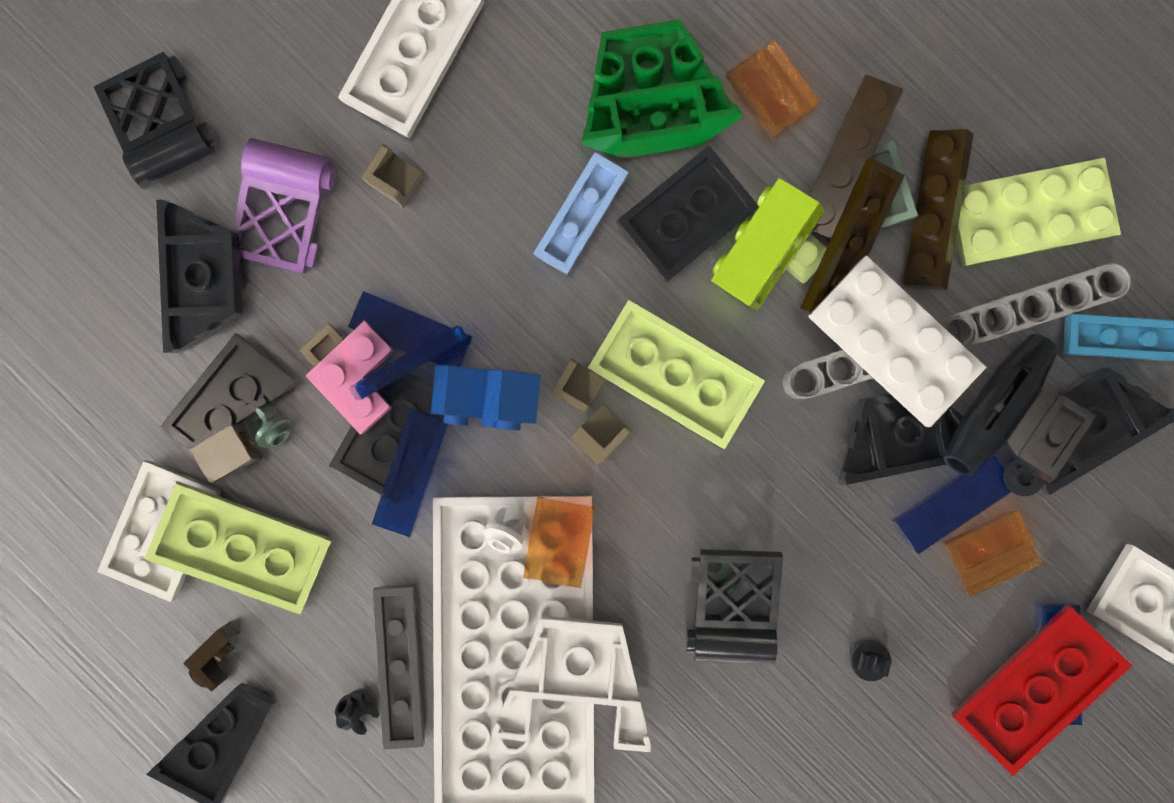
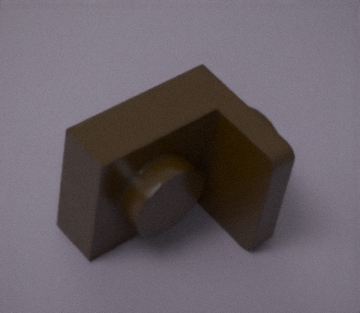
(204, 661)

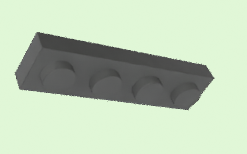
(399, 667)

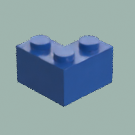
(495, 396)

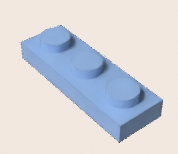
(581, 213)

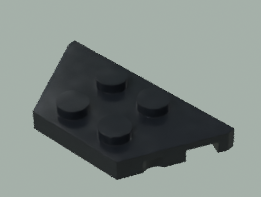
(196, 275)
(1123, 419)
(893, 441)

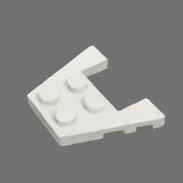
(576, 664)

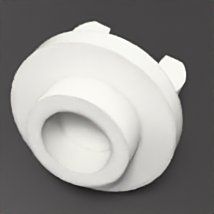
(502, 536)

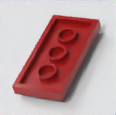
(1040, 689)

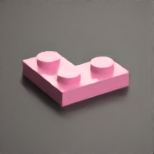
(346, 364)

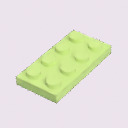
(1036, 212)
(676, 374)
(238, 548)

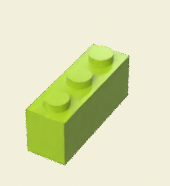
(767, 243)

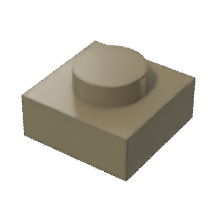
(321, 344)

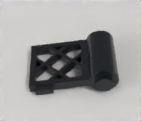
(163, 149)
(728, 635)

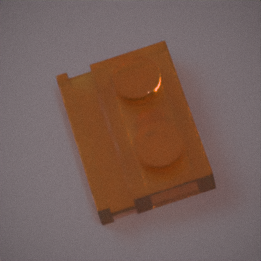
(772, 89)
(559, 542)
(992, 553)

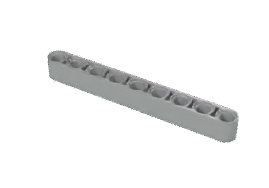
(1010, 316)

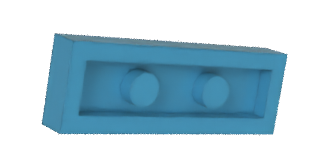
(1119, 337)

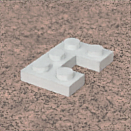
(136, 529)

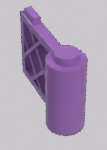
(287, 173)

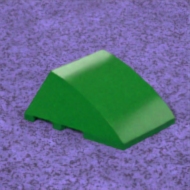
(654, 93)

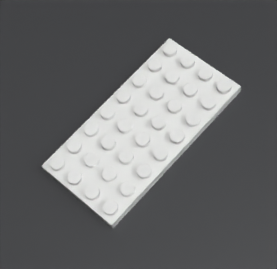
(479, 640)

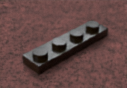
(853, 144)
(938, 209)
(855, 229)

